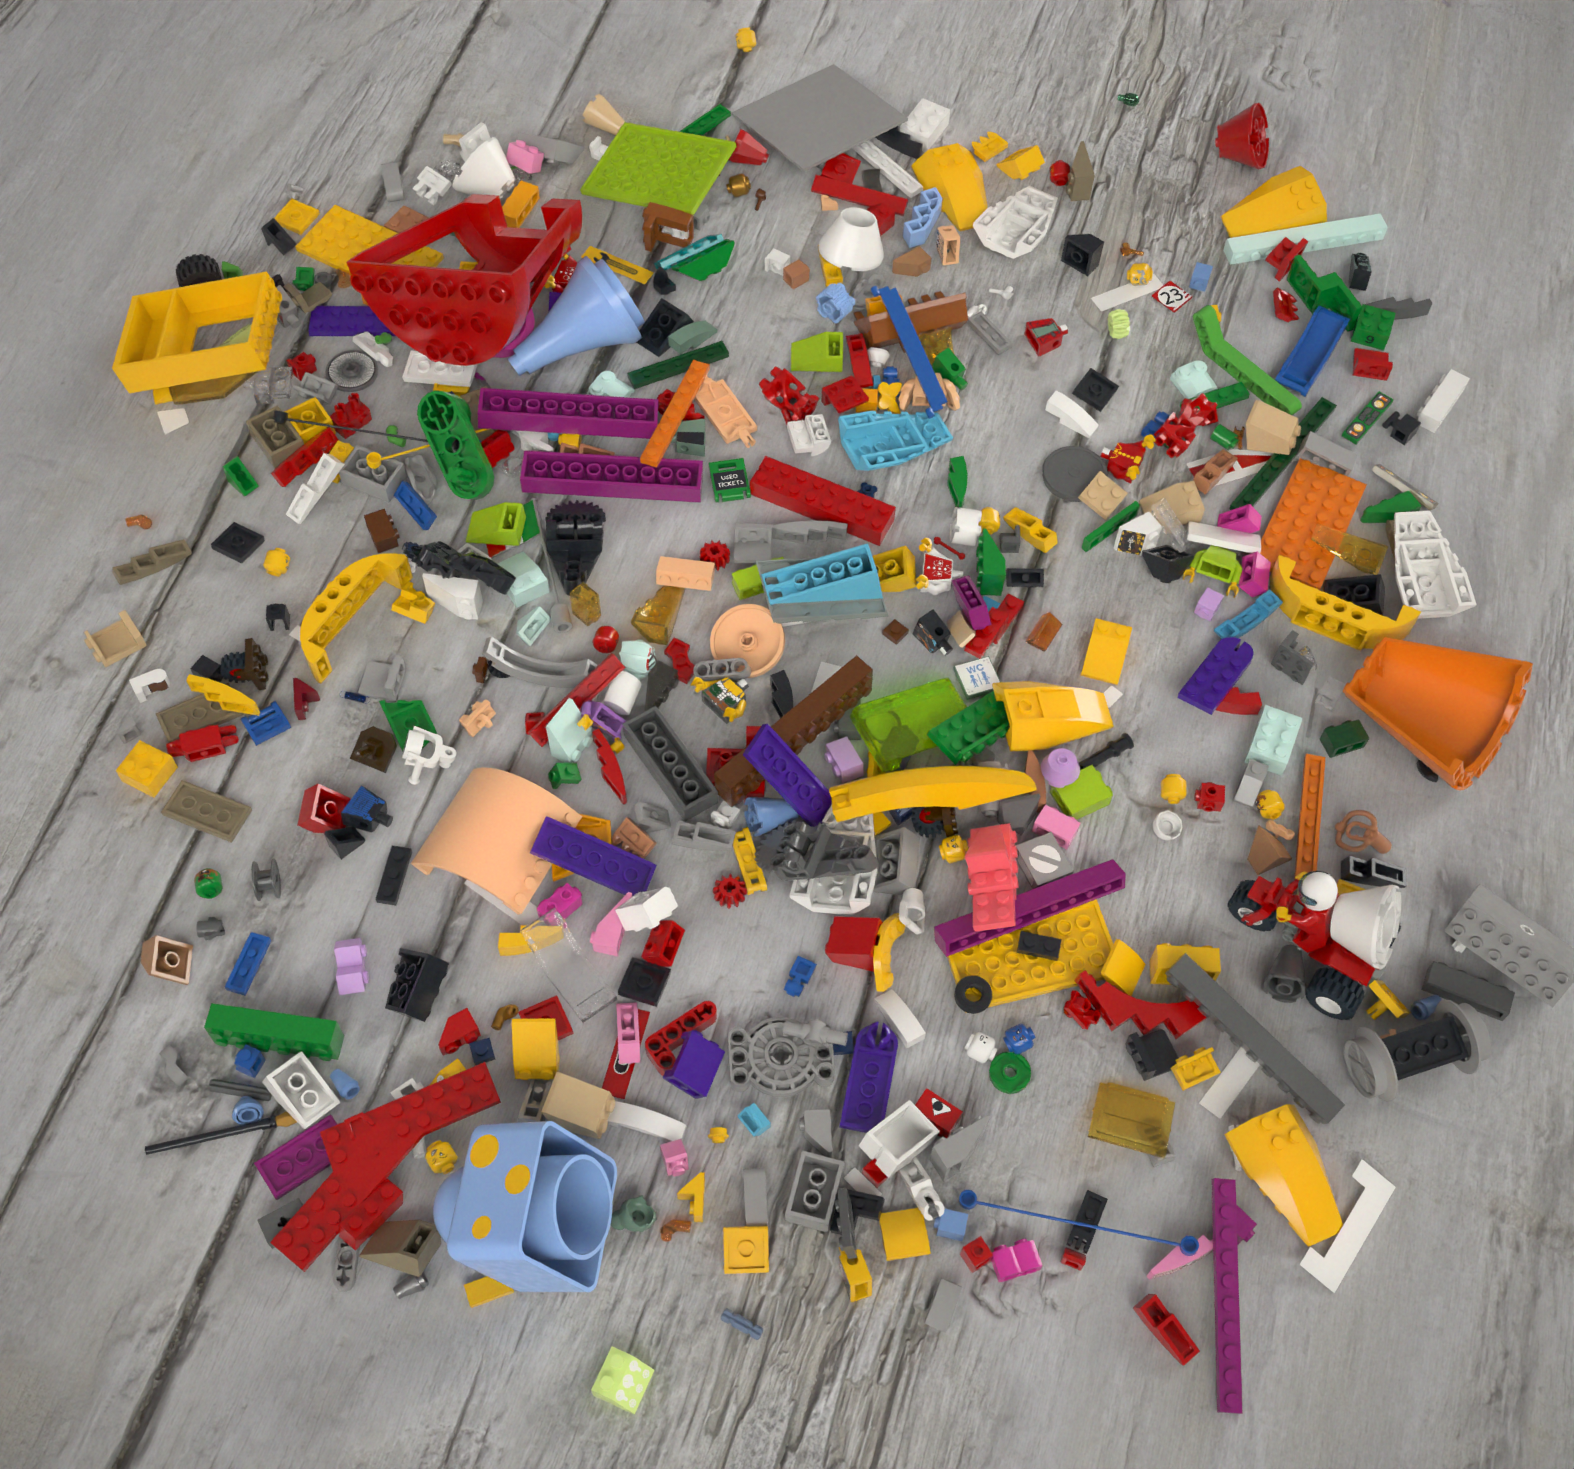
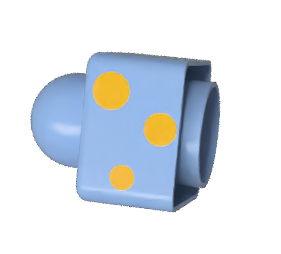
(529, 1207)

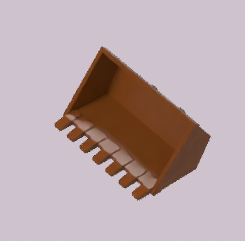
(925, 317)

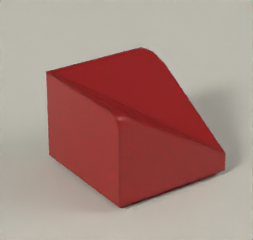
(874, 1173)

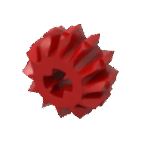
(715, 553)
(729, 898)

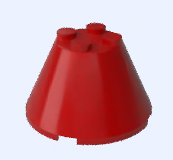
(1245, 138)

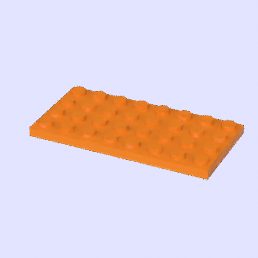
(1310, 498)

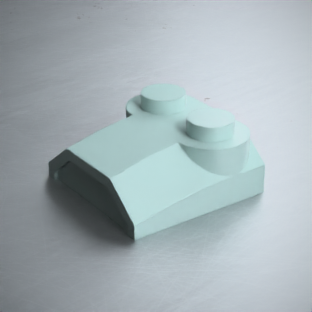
(1193, 379)
(608, 385)

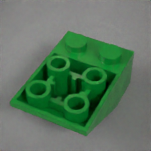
(990, 566)

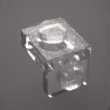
(521, 175)

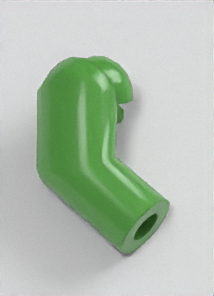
(384, 338)
(394, 440)

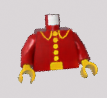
(1127, 458)

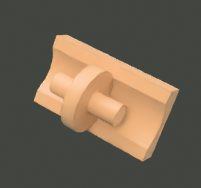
(479, 718)

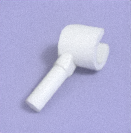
(1006, 294)

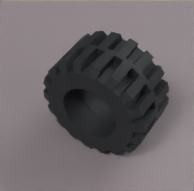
(197, 270)

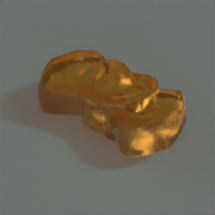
(344, 278)

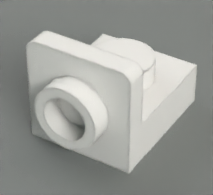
(597, 148)
(725, 815)

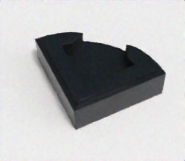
(1426, 772)

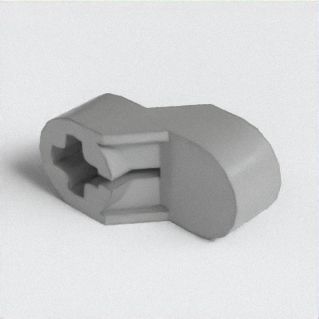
(173, 1065)

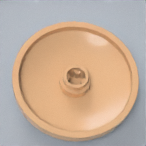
(748, 634)

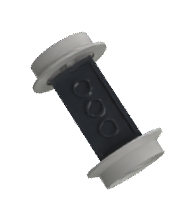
(1454, 1037)

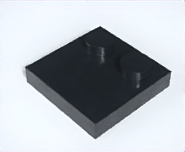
(1095, 389)
(237, 542)
(644, 982)

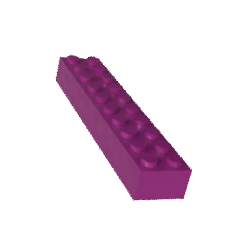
(567, 413)
(611, 476)

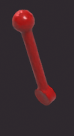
(937, 540)

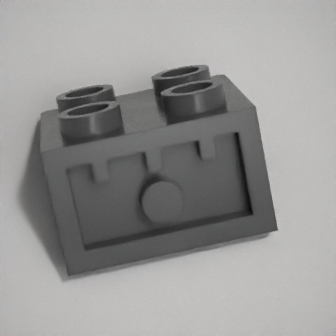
(1291, 661)

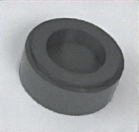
(324, 278)

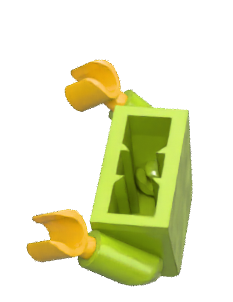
(1218, 564)

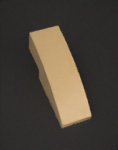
(960, 628)

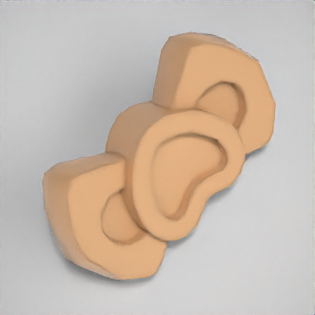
(1279, 830)

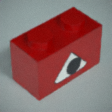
(939, 1112)

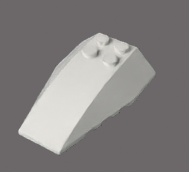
(1017, 223)
(1427, 568)
(840, 893)

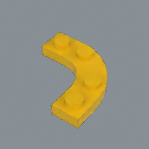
(888, 933)

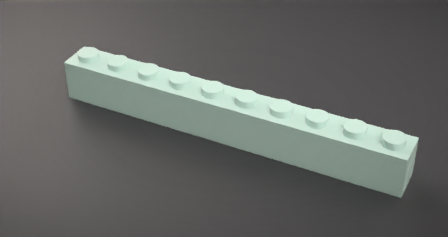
(1320, 236)

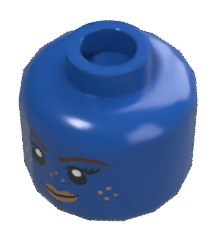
(1019, 1038)

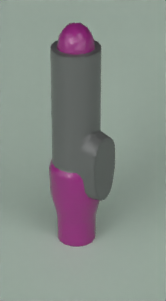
(481, 381)

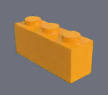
(520, 203)

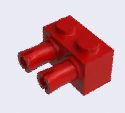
(352, 415)

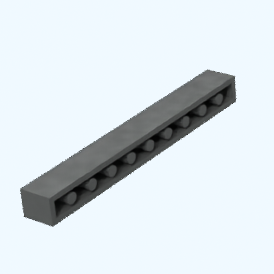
(1254, 1039)

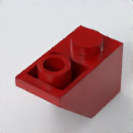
(459, 1030)

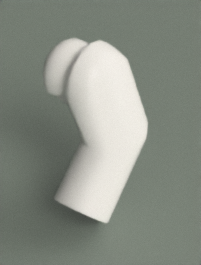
(976, 309)

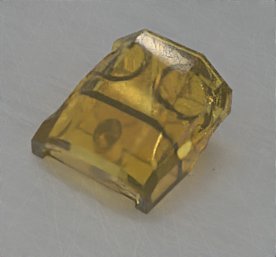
(936, 342)

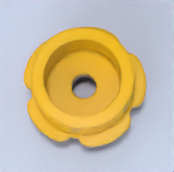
(718, 1134)

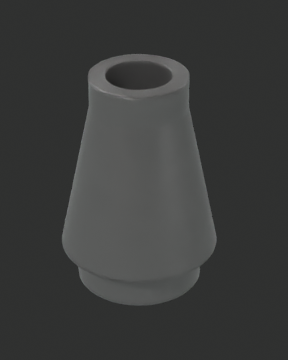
(411, 1285)

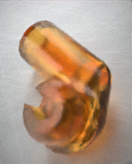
(140, 520)
(672, 1227)

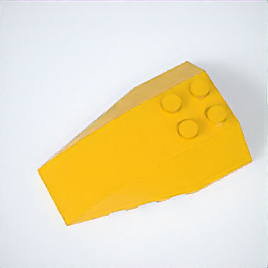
(958, 181)
(1278, 204)
(1289, 1170)

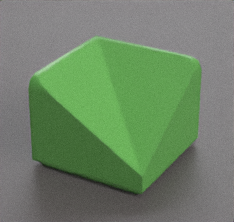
(230, 270)

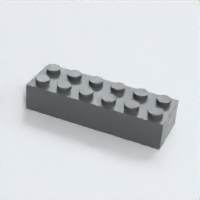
(670, 763)

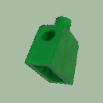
(950, 368)

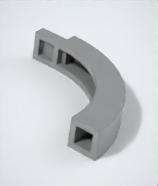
(534, 670)

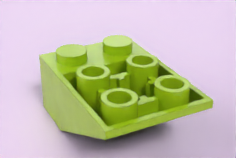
(818, 353)
(497, 525)

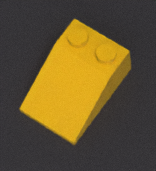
(896, 569)
(1106, 651)
(535, 1048)

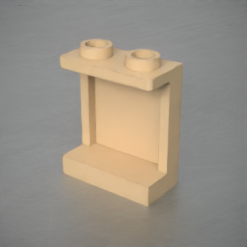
(115, 641)

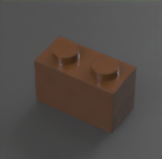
(381, 530)

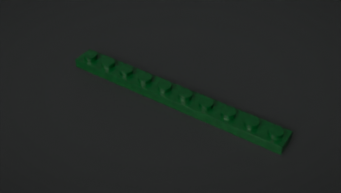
(1279, 462)

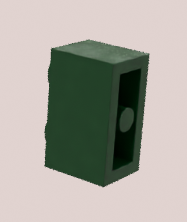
(1344, 738)

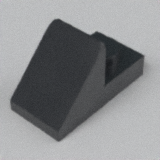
(278, 236)

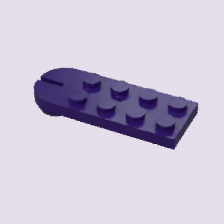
(1217, 674)
(869, 1079)

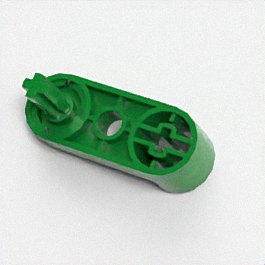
(443, 420)

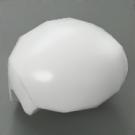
(1167, 825)

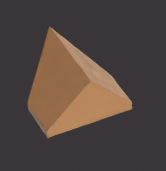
(1267, 852)

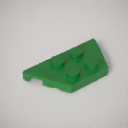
(404, 716)

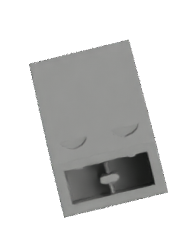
(952, 1154)

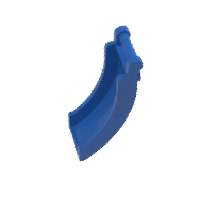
(1312, 350)

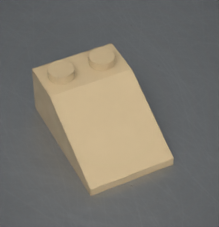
(1183, 500)

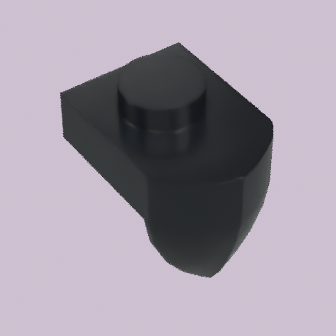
(662, 282)

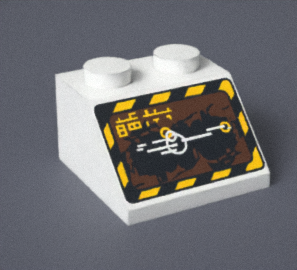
(1138, 535)

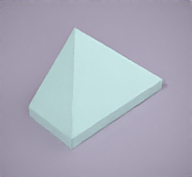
(532, 625)

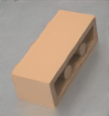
(685, 573)

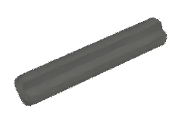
(239, 1089)

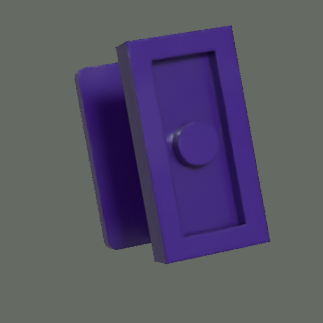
(695, 1065)

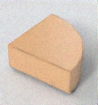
(828, 204)

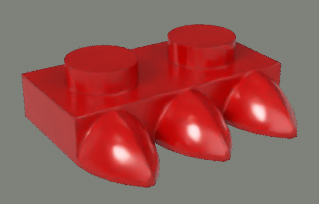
(1284, 305)

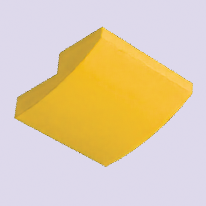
(1123, 967)
(904, 1234)

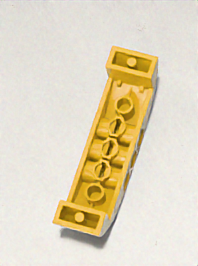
(342, 600)

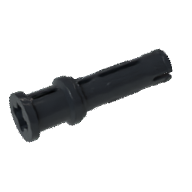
(1112, 749)

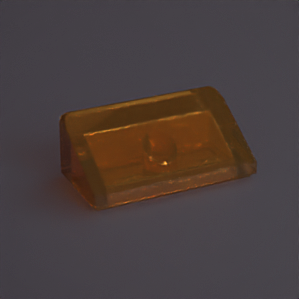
(1044, 631)

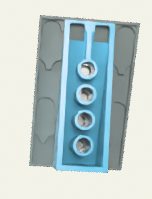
(823, 587)

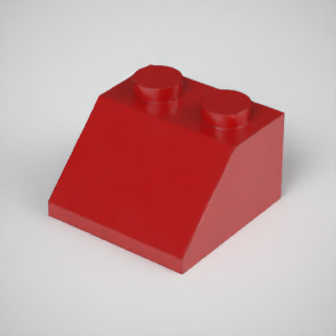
(322, 809)

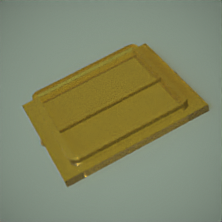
(1132, 1119)

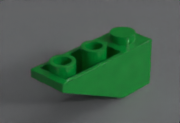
(1387, 508)

